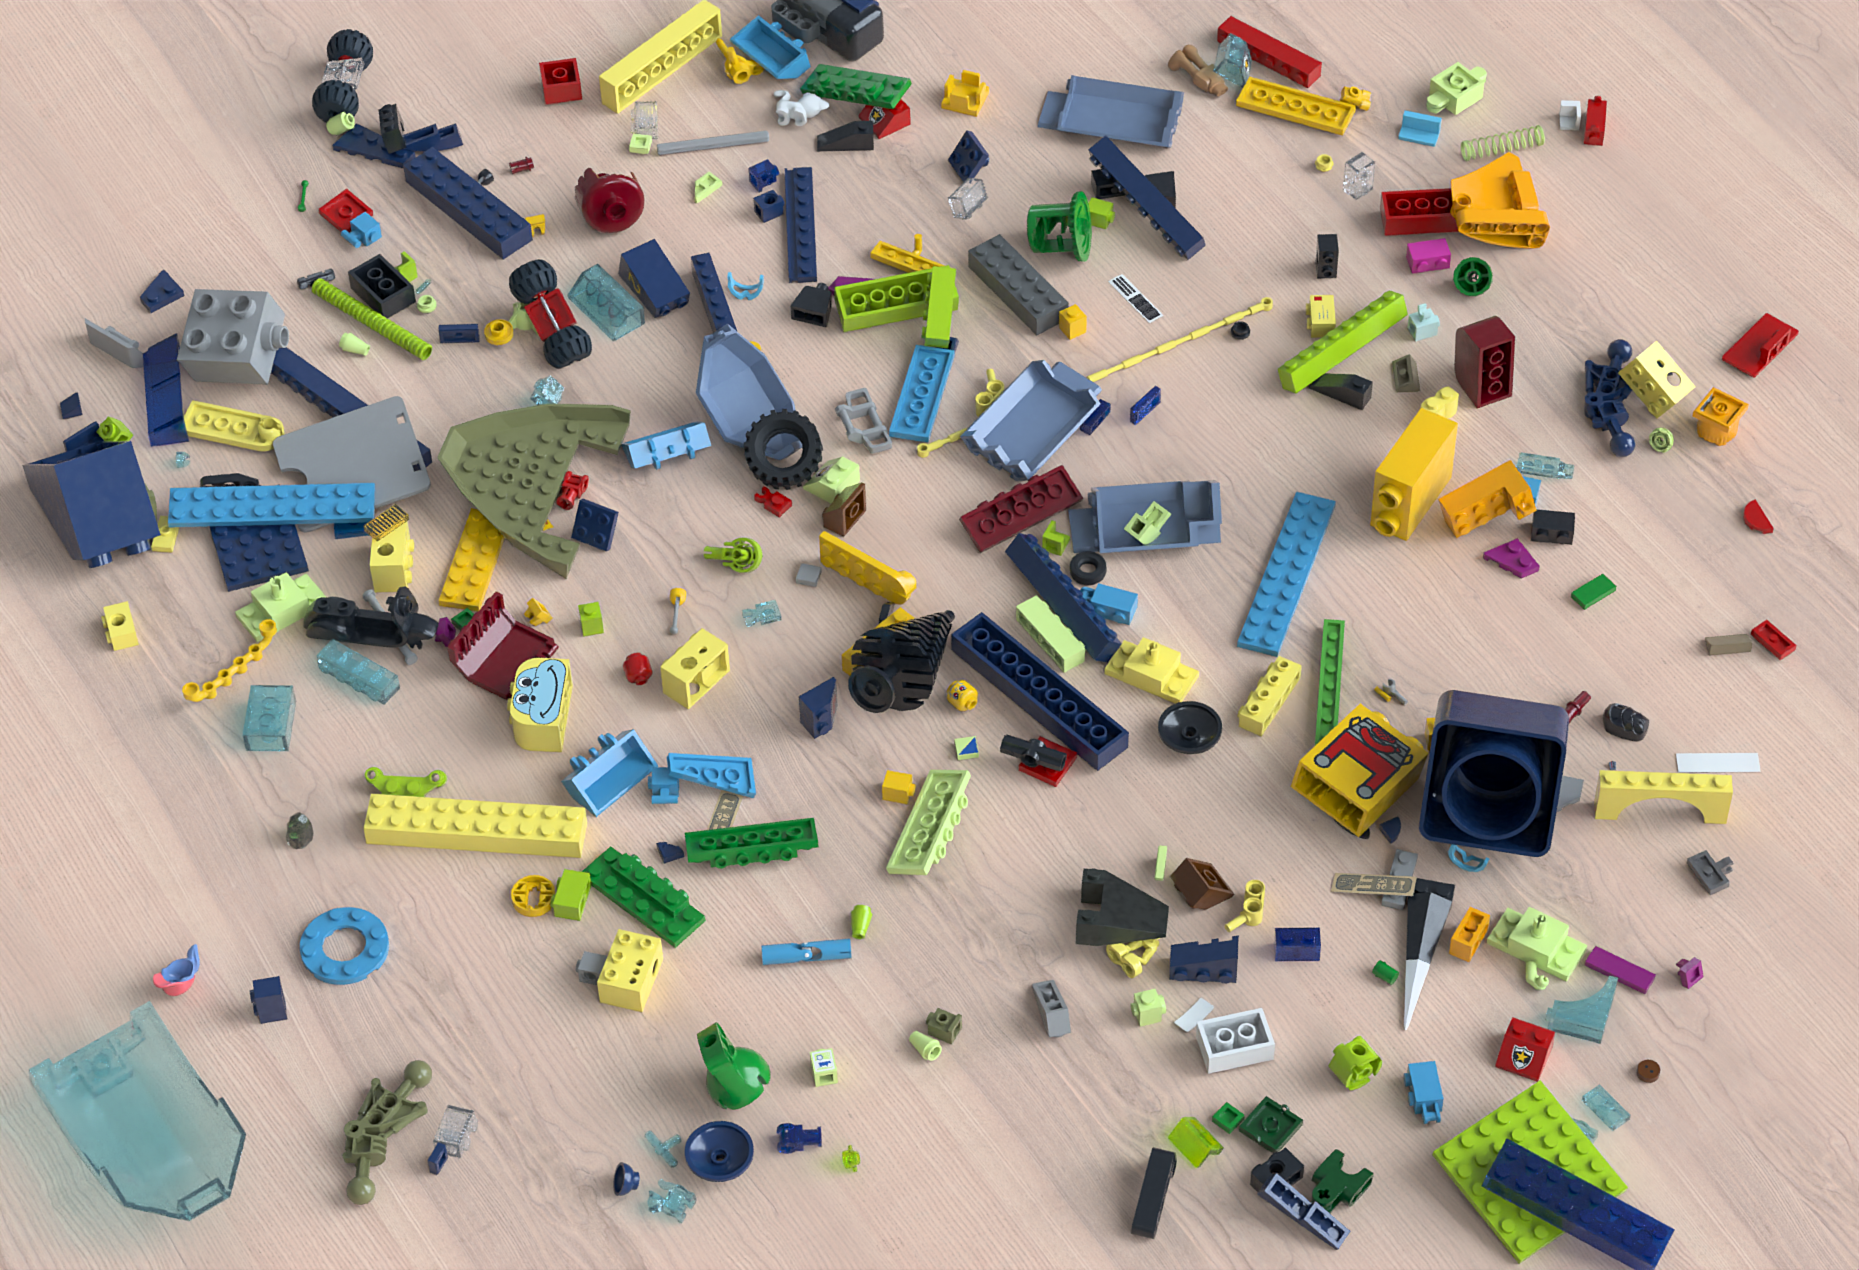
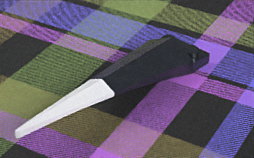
(1425, 922)

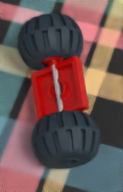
(550, 313)

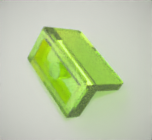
(1194, 1141)

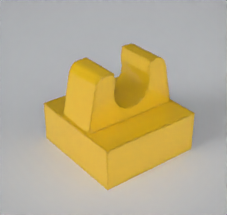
(537, 222)
(538, 612)

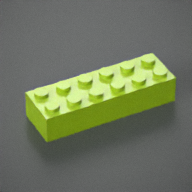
(884, 300)

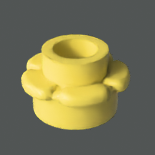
(1324, 163)

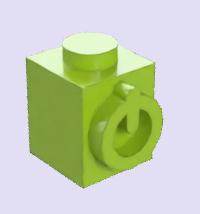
(114, 430)

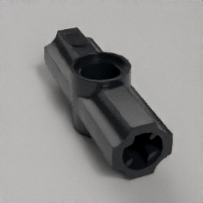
(1033, 752)

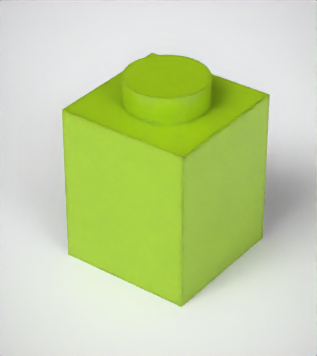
(1101, 213)
(591, 619)

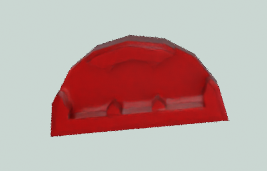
(1756, 518)

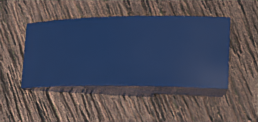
(431, 136)

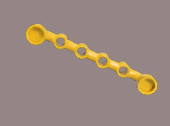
(191, 690)

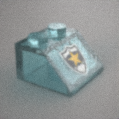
(1233, 60)

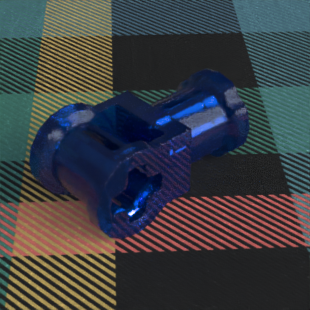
(797, 1137)

